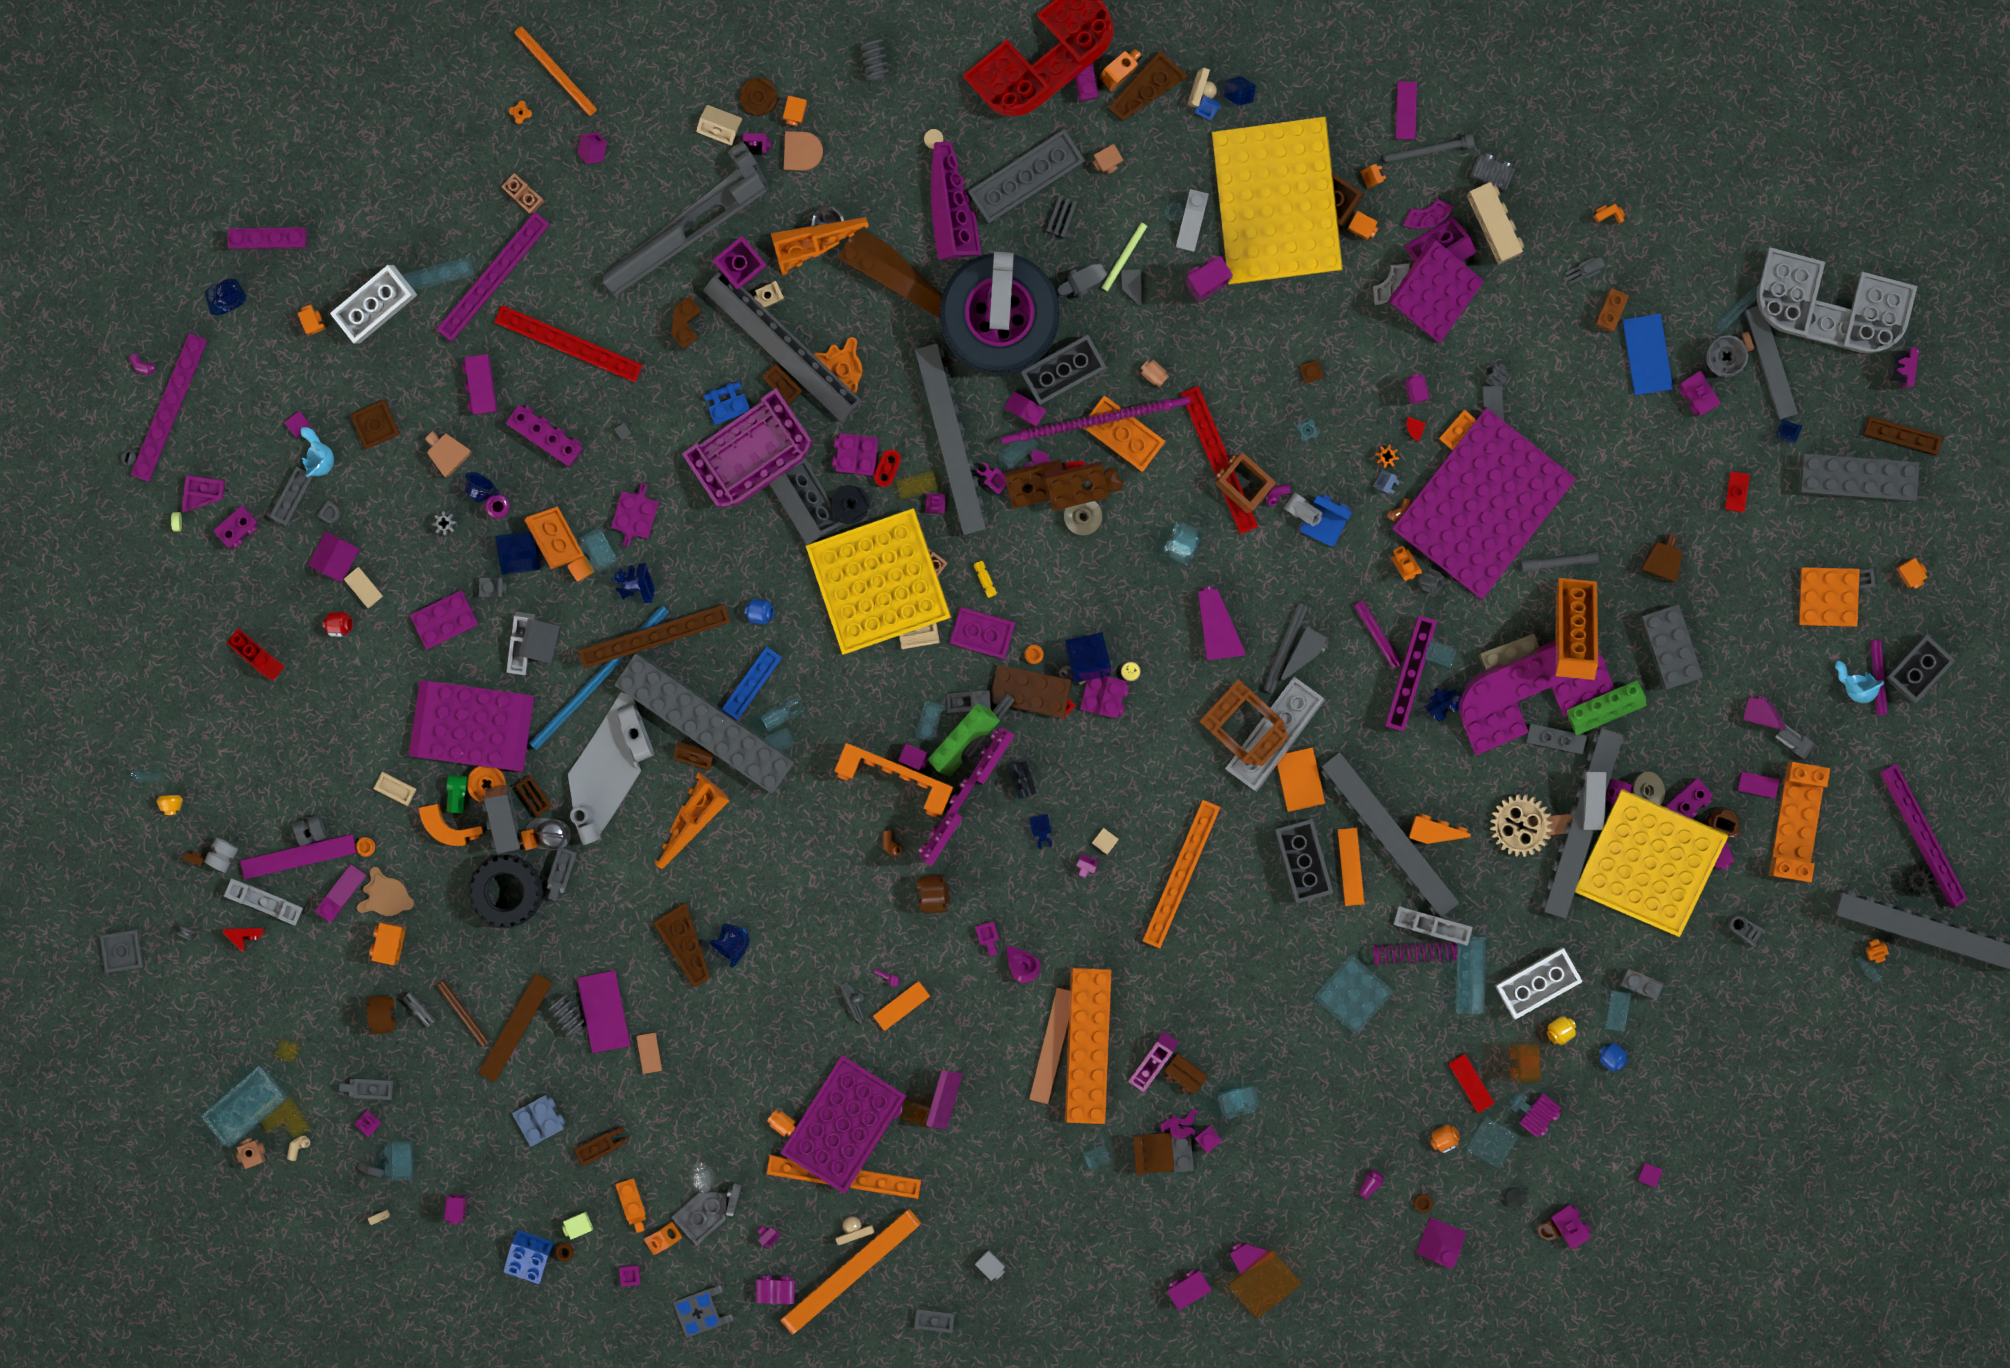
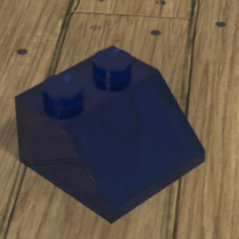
(517, 553)

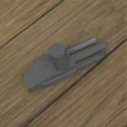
(1586, 269)
(852, 1001)

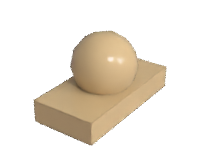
(1201, 87)
(853, 1230)

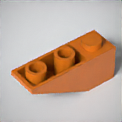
(1432, 832)

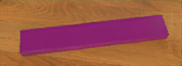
(298, 856)

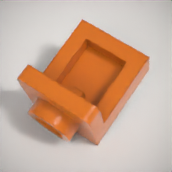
(1604, 212)

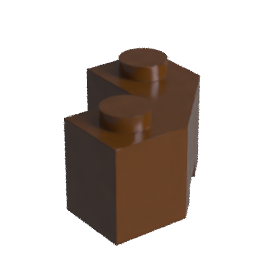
(684, 314)

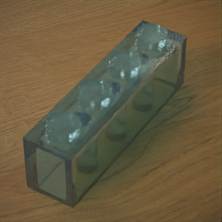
(1471, 976)

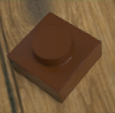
(1311, 371)
(194, 857)

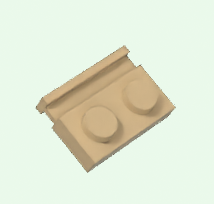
(920, 637)

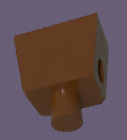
(1664, 559)

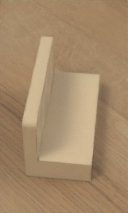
(719, 124)

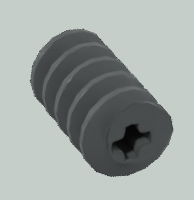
(874, 60)
(566, 1015)

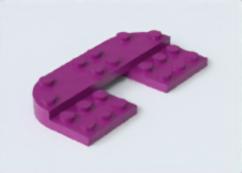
(1491, 697)
(941, 834)

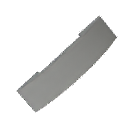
(263, 901)

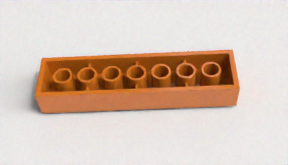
(1087, 1045)

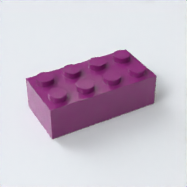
(1209, 278)

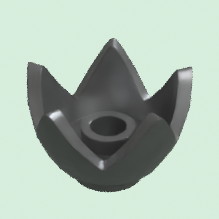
(827, 214)

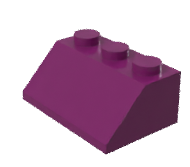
(1448, 234)

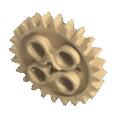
(1515, 841)

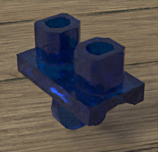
(1442, 700)

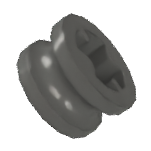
(185, 932)

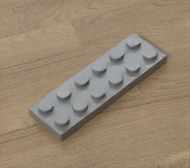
(1296, 708)

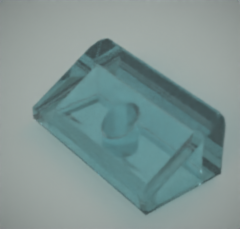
(1017, 451)

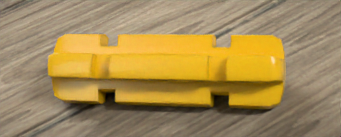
(985, 579)

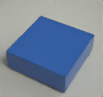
(1207, 107)

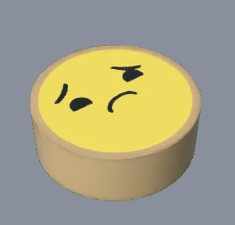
(1130, 671)

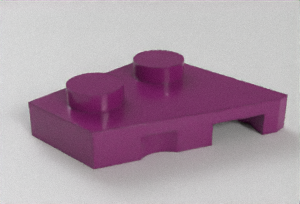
(201, 491)

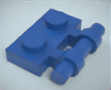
(729, 408)

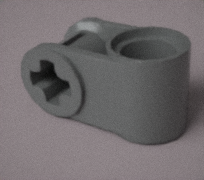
(1748, 931)

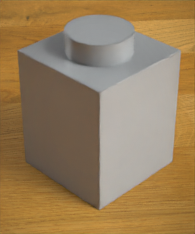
(990, 1265)

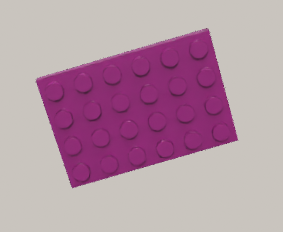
(843, 1124)

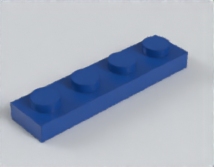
(752, 683)

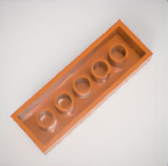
(1576, 629)

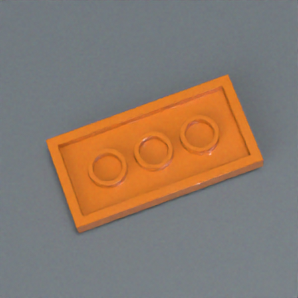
(1126, 437)

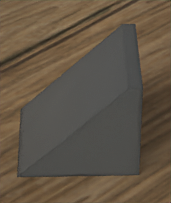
(622, 431)

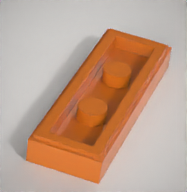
(901, 1006)

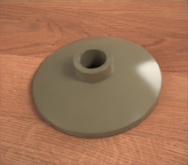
(1086, 526)
(1652, 784)

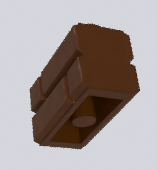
(1185, 1073)

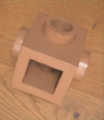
(257, 1153)

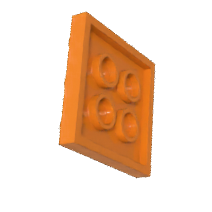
(1829, 596)

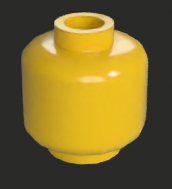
(1561, 1030)

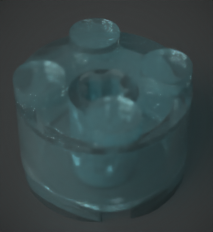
(1183, 542)

